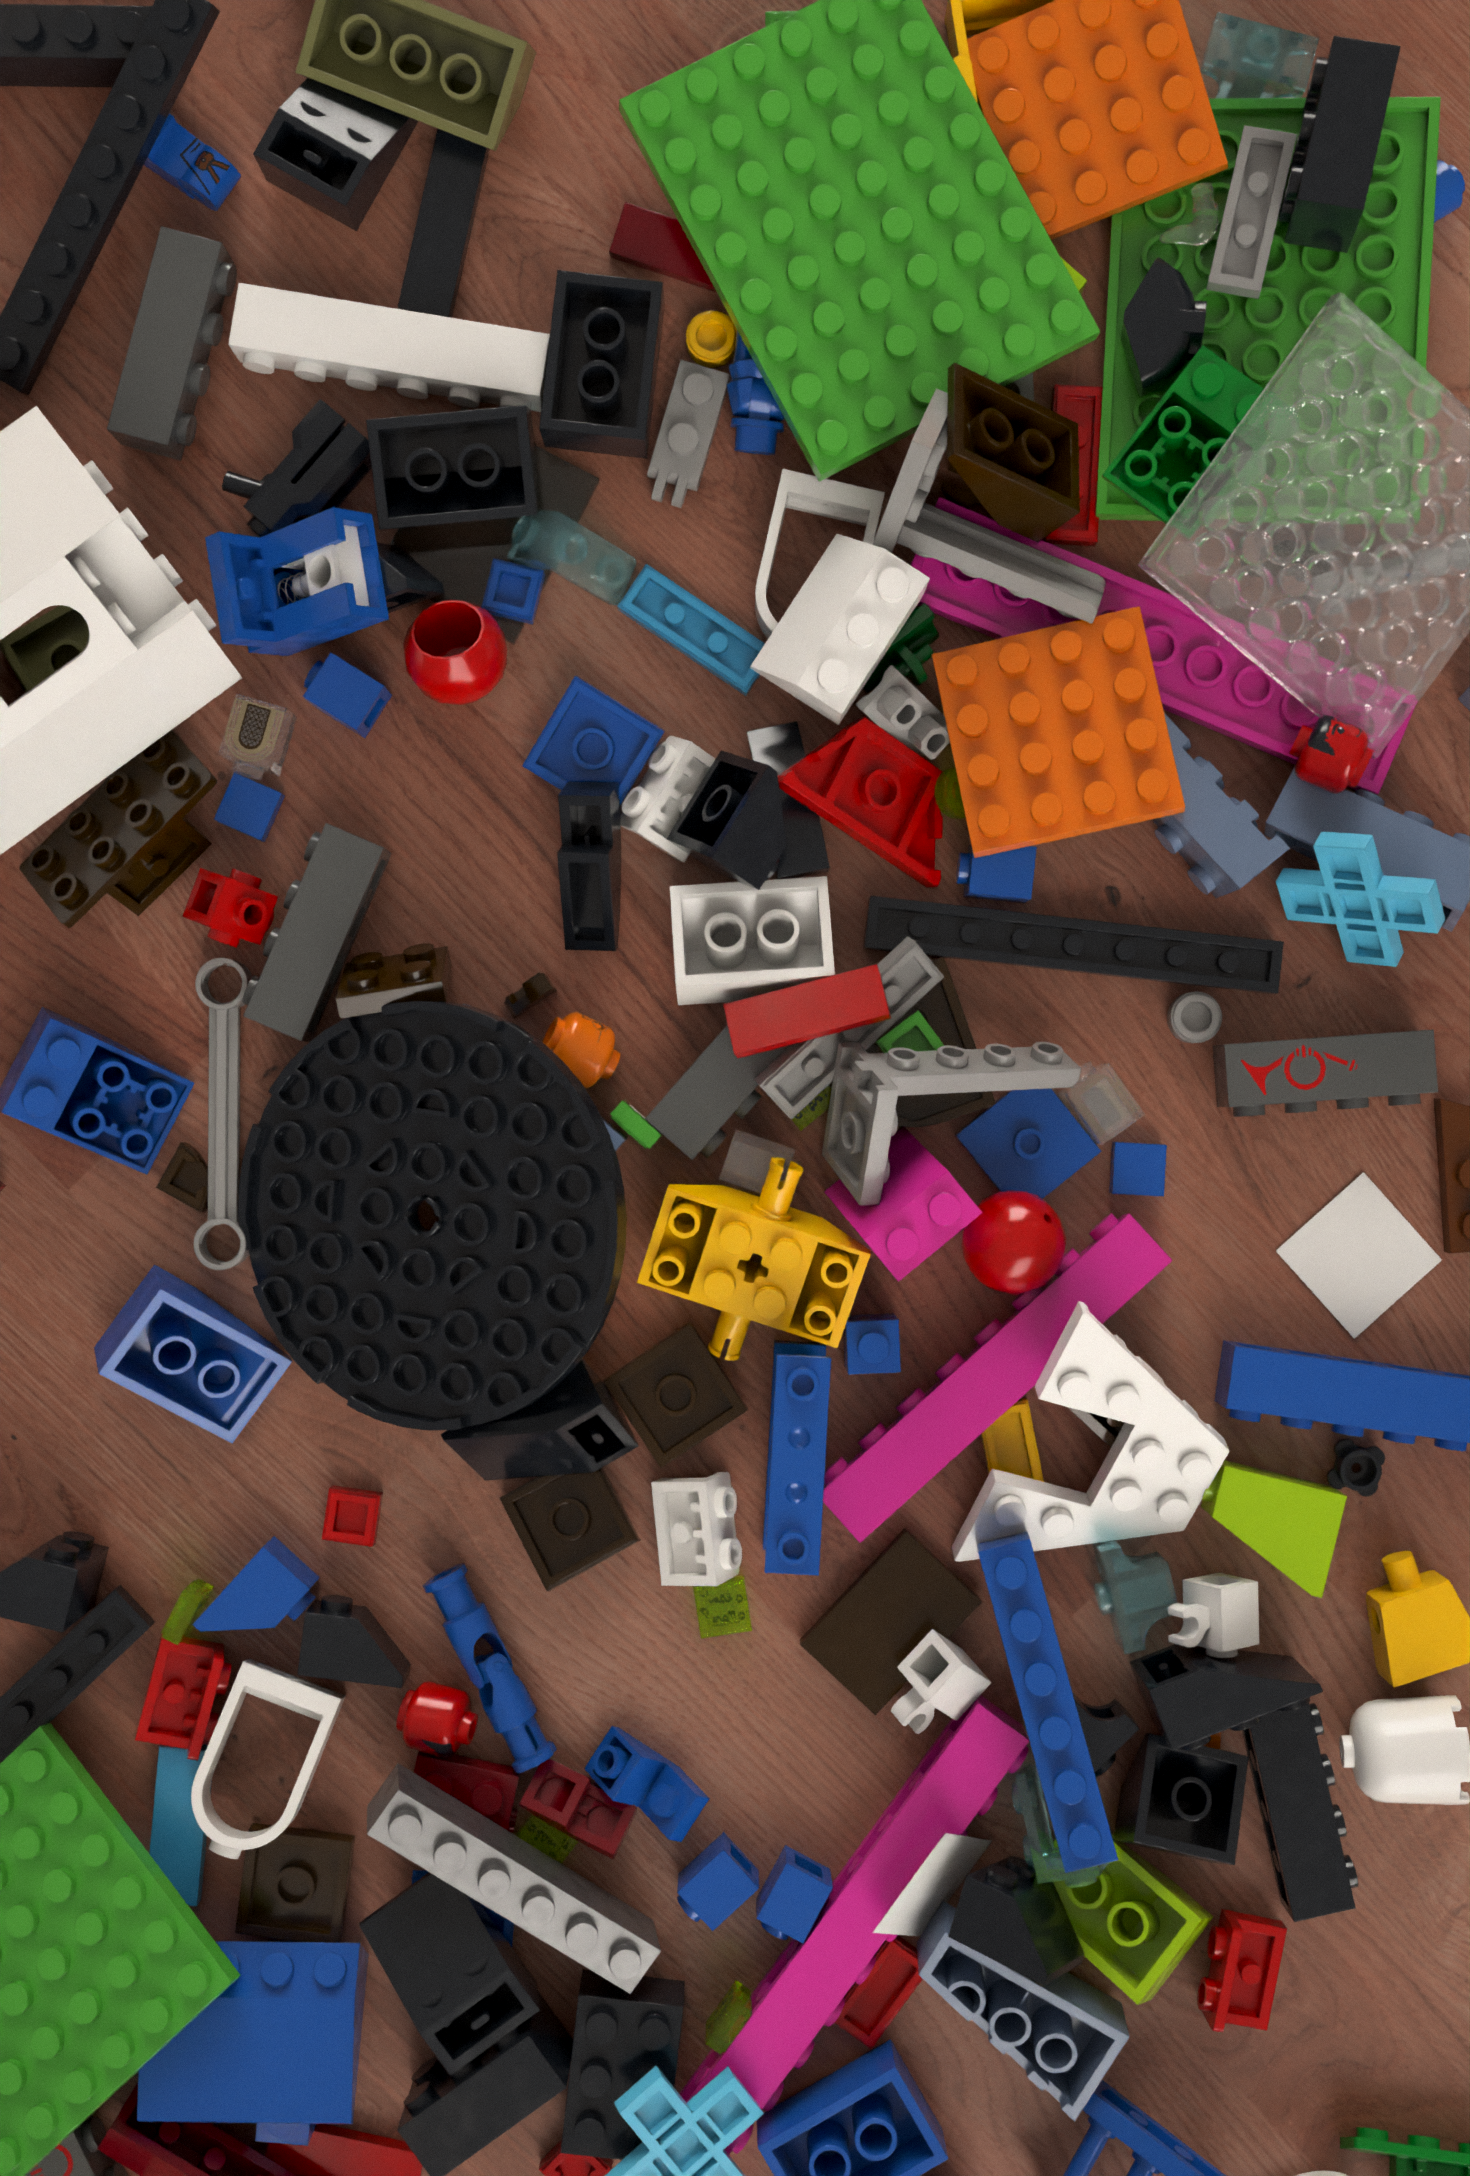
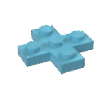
(1360, 899)
(682, 2135)

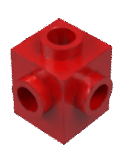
(231, 906)

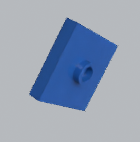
(593, 741)
(1028, 1142)

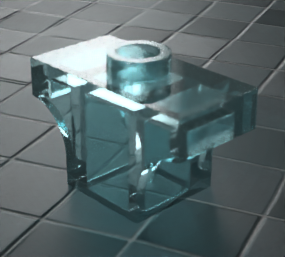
(1257, 59)
(1132, 1592)

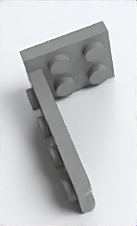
(970, 546)
(868, 1085)

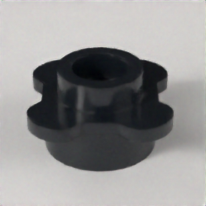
(1370, 1472)

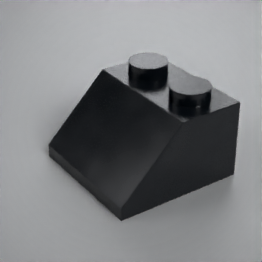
(735, 821)
(53, 1582)
(1183, 1801)
(1016, 1921)

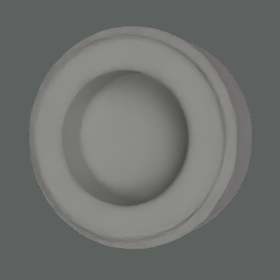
(1194, 1017)

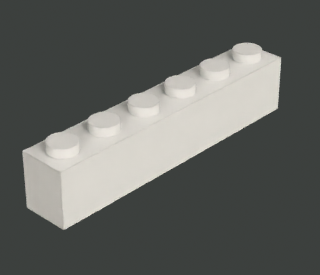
(388, 348)

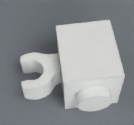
(1218, 1614)
(940, 1679)

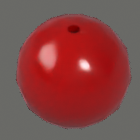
(455, 652)
(1014, 1242)

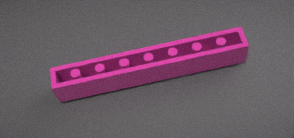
(989, 1379)

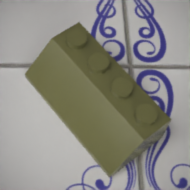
(420, 64)

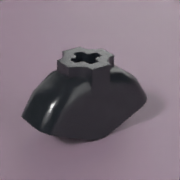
(1161, 327)

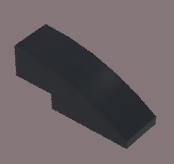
(805, 849)
(590, 865)

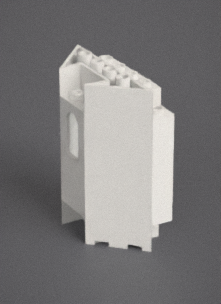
(145, 650)

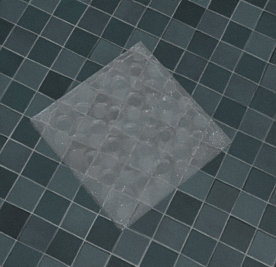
(1335, 527)

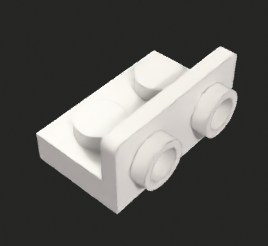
(665, 791)
(696, 1530)

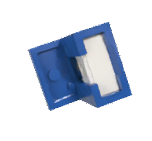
(298, 583)

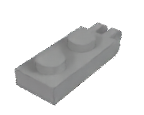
(687, 430)

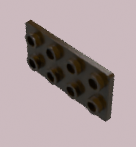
(125, 835)

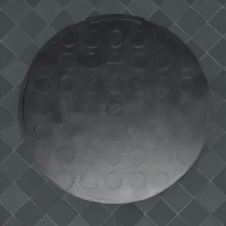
(526, 1198)

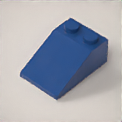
(189, 1355)

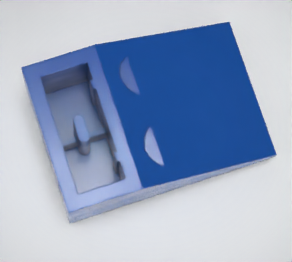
(93, 1091)

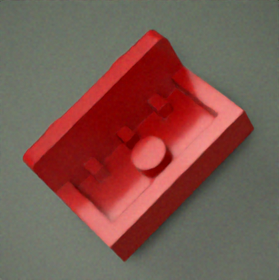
(182, 1694)
(1242, 1970)

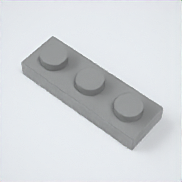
(1251, 212)

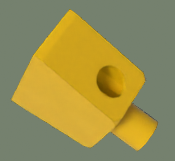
(1416, 1622)

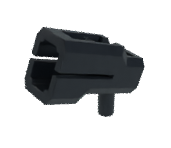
(312, 478)

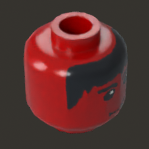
(1331, 754)
(436, 1719)

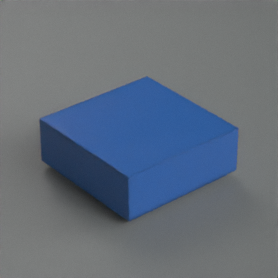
(513, 591)
(249, 807)
(1137, 1169)

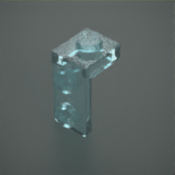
(573, 553)
(1038, 1842)

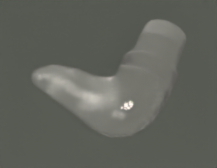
(1204, 219)

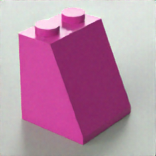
(916, 1211)

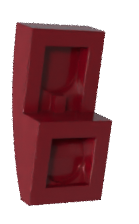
(578, 1808)

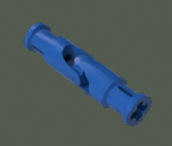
(500, 1690)

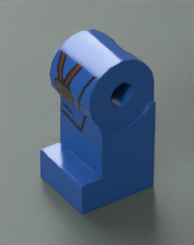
(192, 165)

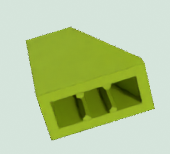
(1280, 1518)

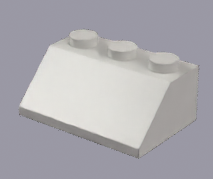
(840, 625)
(749, 940)

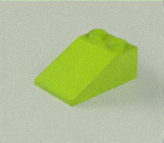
(1133, 1923)

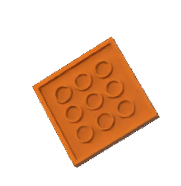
(1096, 106)
(1058, 732)

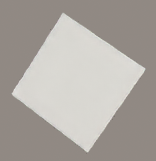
(1358, 1255)
(932, 1884)

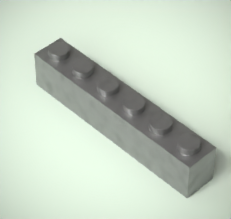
(512, 1878)

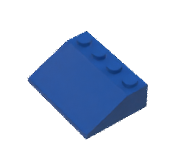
(270, 2045)

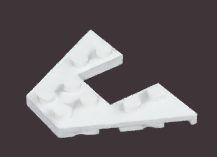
(1148, 1477)

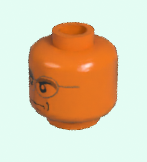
(583, 1046)

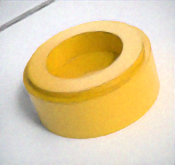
(711, 339)

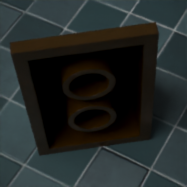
(1012, 454)

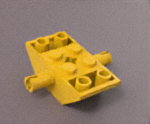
(705, 1252)

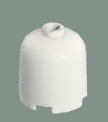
(1408, 1750)

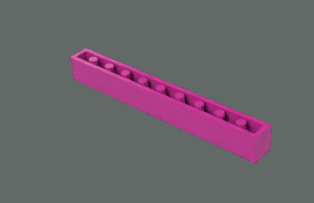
(812, 1977)

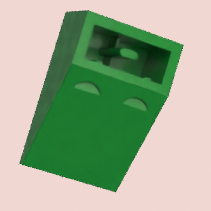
(1182, 434)

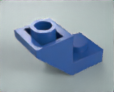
(644, 1778)

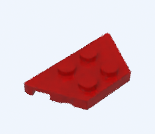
(874, 794)

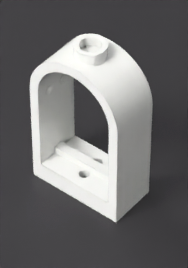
(821, 498)
(284, 1691)

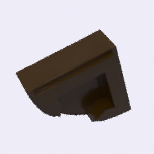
(530, 994)
(187, 1178)

